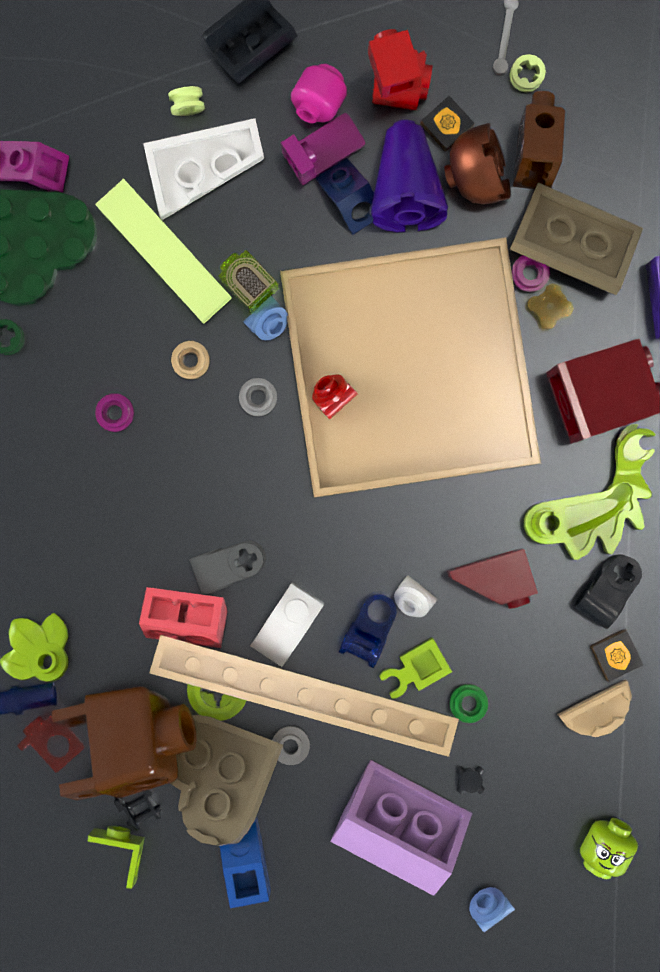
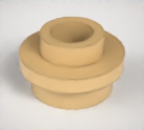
(182, 351)

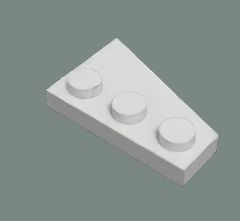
(199, 162)

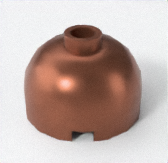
(478, 166)

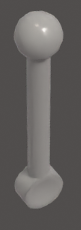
(500, 65)

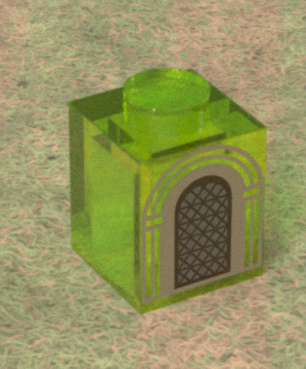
(247, 280)

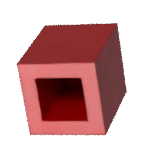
(394, 62)

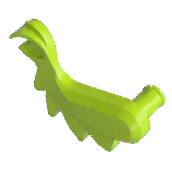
(602, 515)

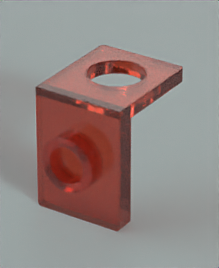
(38, 735)

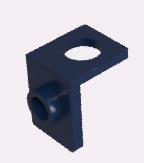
(347, 189)

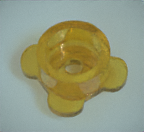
(561, 306)

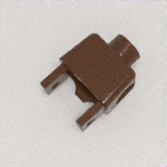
(130, 741)

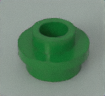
(474, 714)

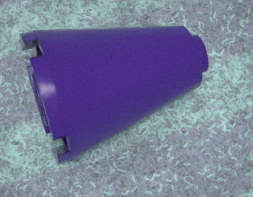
(407, 182)

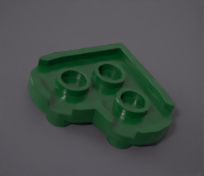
(38, 238)

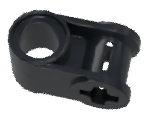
(603, 596)

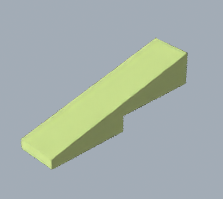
(163, 251)

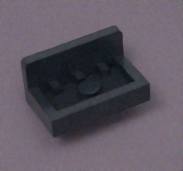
(248, 37)

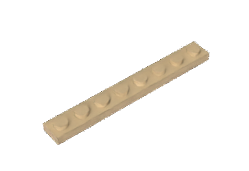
(303, 695)

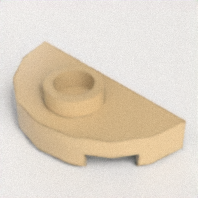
(599, 713)

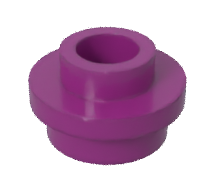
(524, 284)
(106, 404)

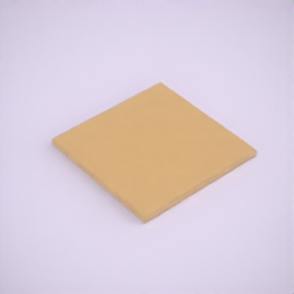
(433, 364)

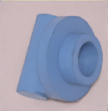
(267, 320)
(489, 907)

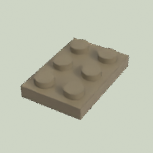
(577, 239)

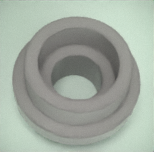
(249, 388)
(297, 734)

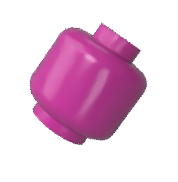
(319, 93)

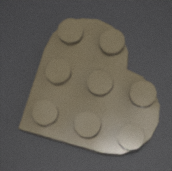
(223, 780)

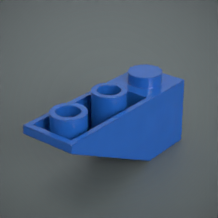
(246, 869)

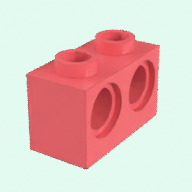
(183, 617)

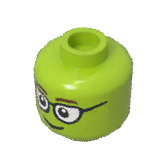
(608, 848)

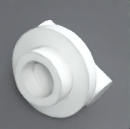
(413, 598)

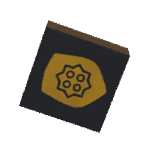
(447, 123)
(616, 655)

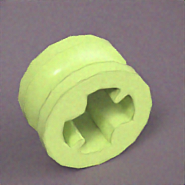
(531, 62)
(186, 101)

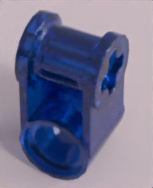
(369, 630)

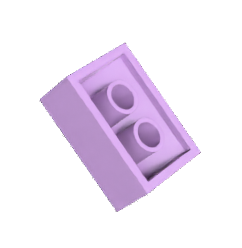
(402, 828)

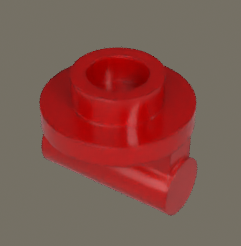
(332, 394)

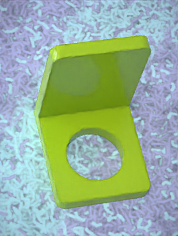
(121, 837)

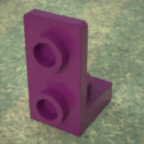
(322, 148)
(33, 164)

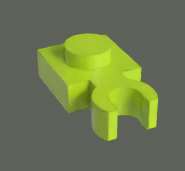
(421, 665)

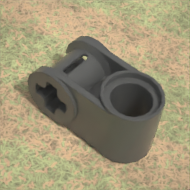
(221, 566)

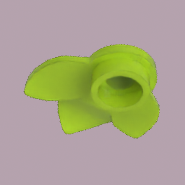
(31, 646)

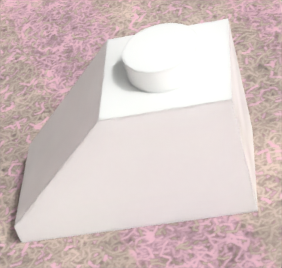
(287, 624)

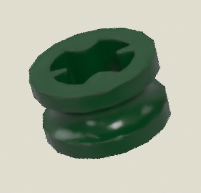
(16, 342)

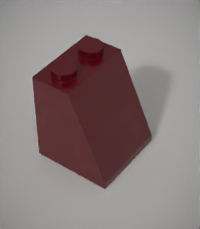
(605, 389)

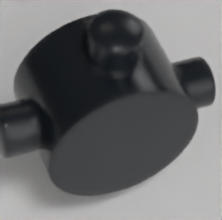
(470, 780)

